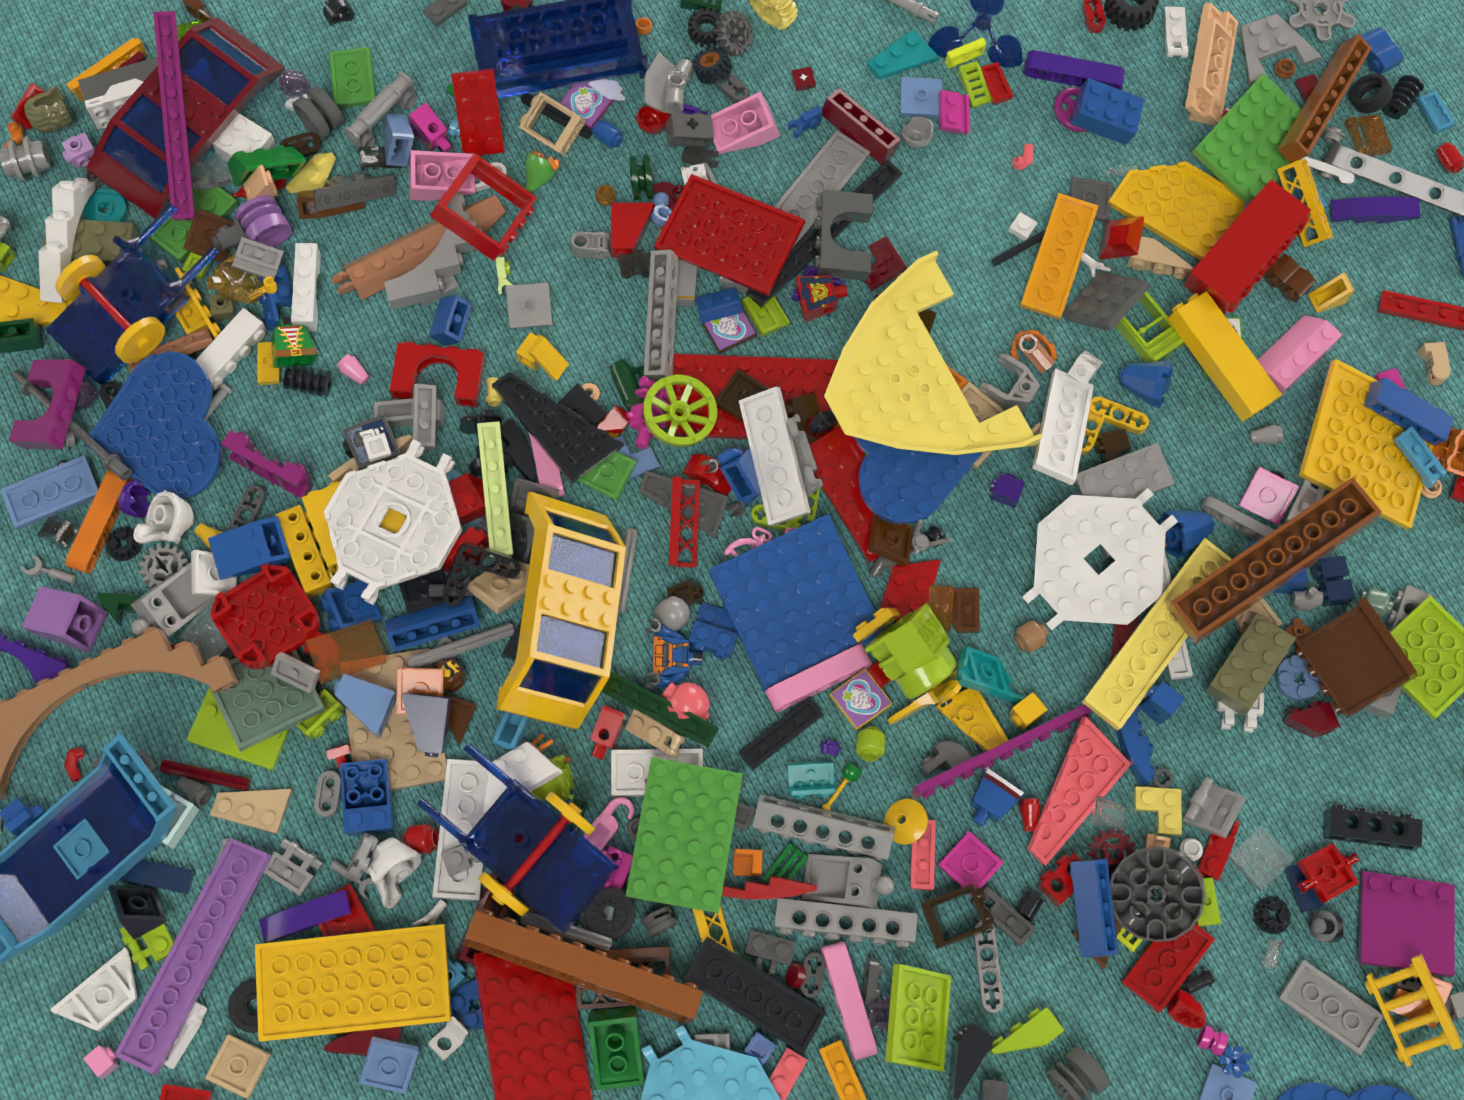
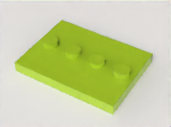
(214, 734)
(918, 1018)

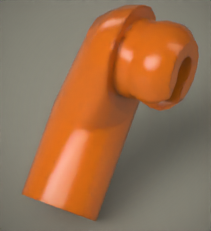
(16, 133)

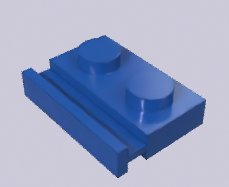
(718, 305)

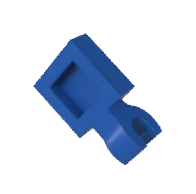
(809, 119)

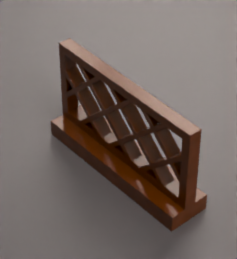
(634, 955)

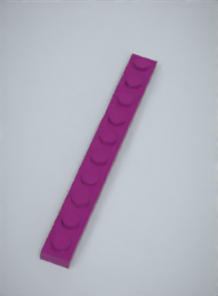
(173, 115)
(1004, 751)

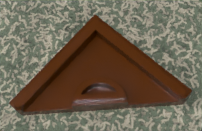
(460, 716)

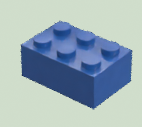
(1107, 111)

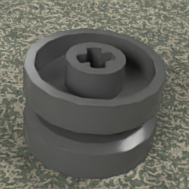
(318, 112)

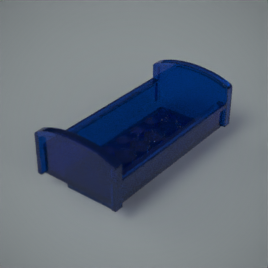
(557, 44)

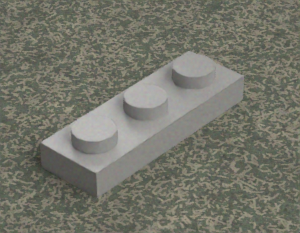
(424, 415)

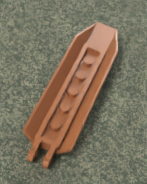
(408, 251)

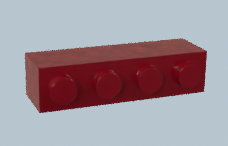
(860, 126)
(486, 902)

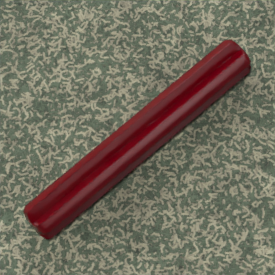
(205, 775)

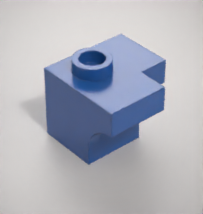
(20, 816)

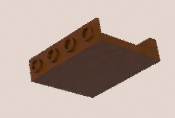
(1355, 659)

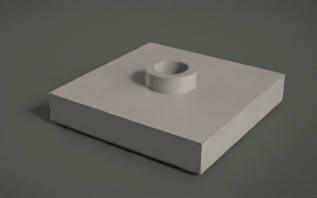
(529, 305)

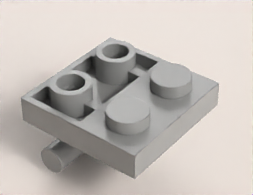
(1213, 808)

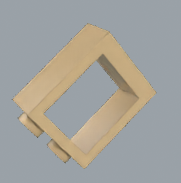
(568, 135)

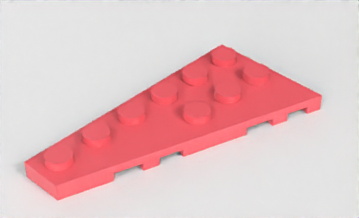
(1086, 772)

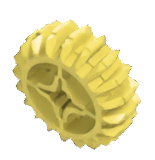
(775, 12)

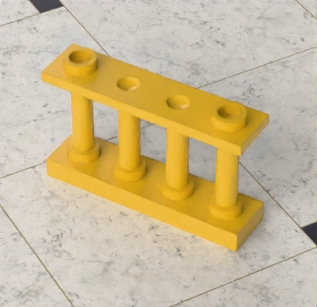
(1428, 992)

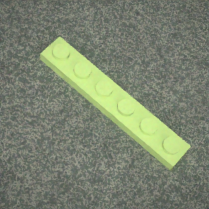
(494, 487)

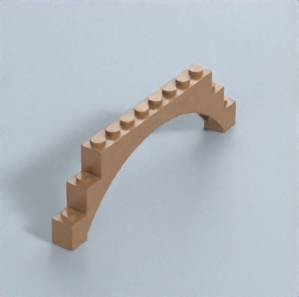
(143, 654)

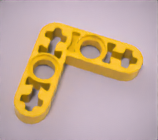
(1099, 416)

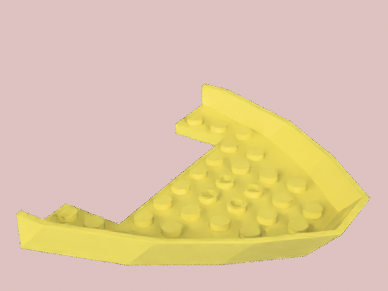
(897, 385)

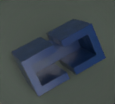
(1329, 576)

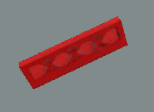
(675, 524)

